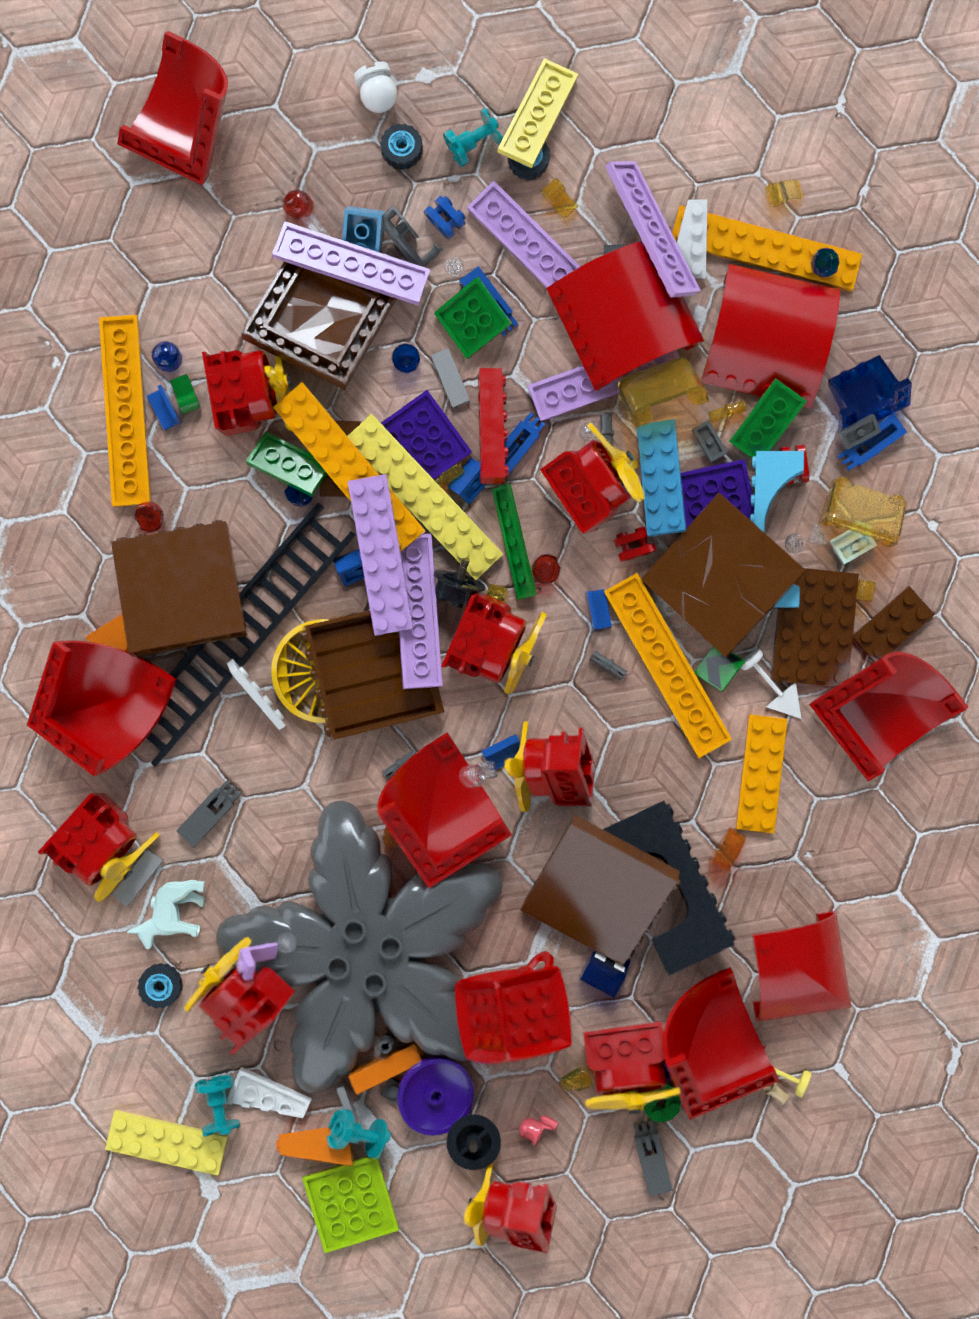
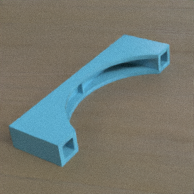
(773, 472)

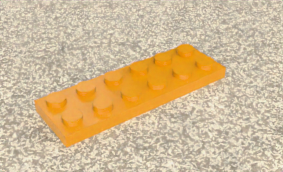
(761, 773)

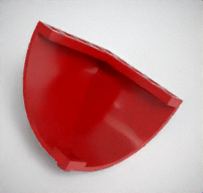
(181, 112)
(98, 702)
(887, 709)
(436, 816)
(801, 970)
(714, 1046)

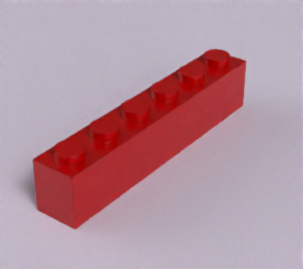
(492, 426)

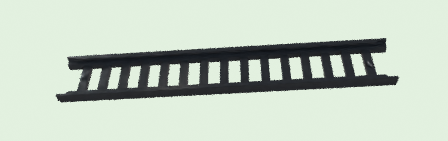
(259, 577)

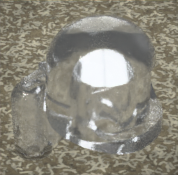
(474, 774)

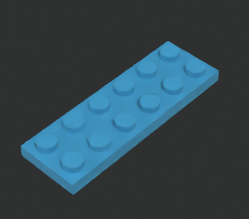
(661, 478)

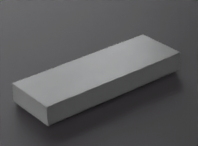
(450, 378)
(141, 874)
(346, 1101)

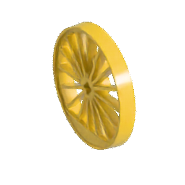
(280, 675)

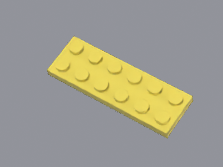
(537, 113)
(166, 1142)

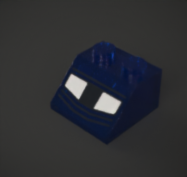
(604, 973)

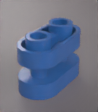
(444, 206)

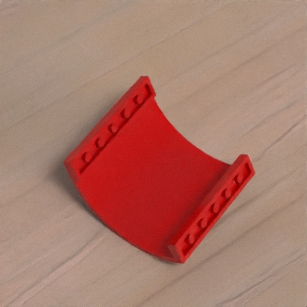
(621, 314)
(771, 331)

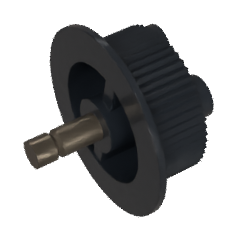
(456, 586)
(473, 1142)

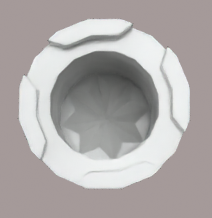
(377, 89)

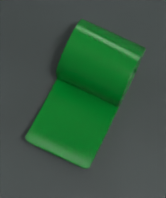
(185, 394)

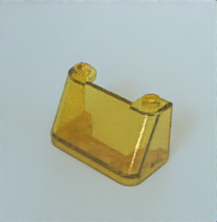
(658, 385)
(864, 511)

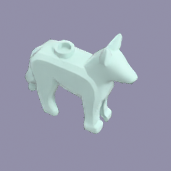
(166, 911)

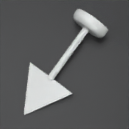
(785, 702)

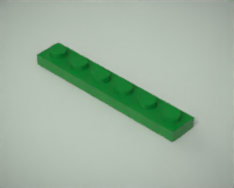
(514, 542)

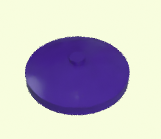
(434, 1095)

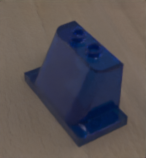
(867, 391)

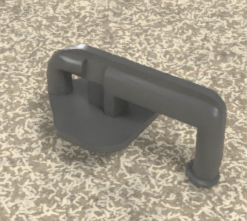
(397, 235)

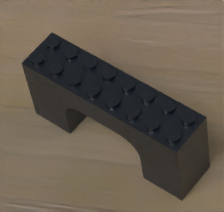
(704, 927)

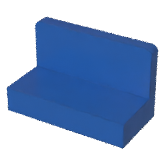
(164, 408)
(468, 483)
(350, 568)
(598, 609)
(502, 751)

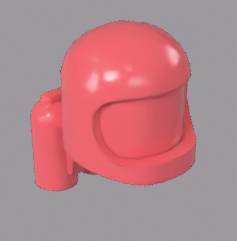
(532, 1129)

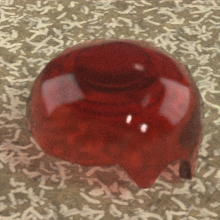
(298, 204)
(149, 516)
(545, 569)

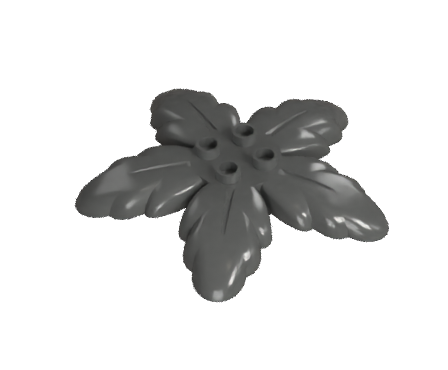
(367, 949)

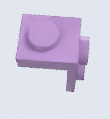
(249, 955)

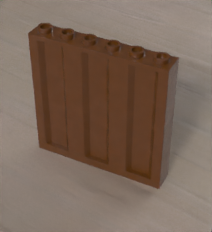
(362, 677)

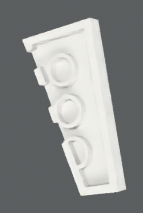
(693, 236)
(253, 690)
(262, 1093)

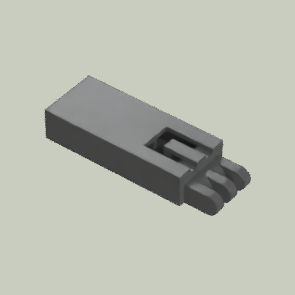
(203, 818)
(654, 1165)

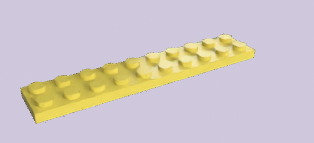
(425, 497)

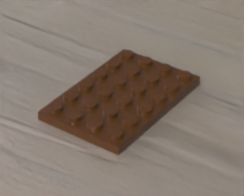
(817, 637)

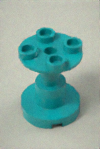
(467, 140)
(217, 1098)
(346, 1130)

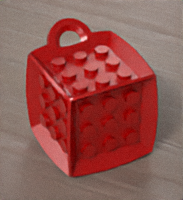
(514, 1013)

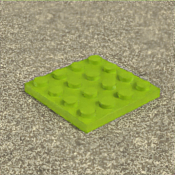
(350, 1203)

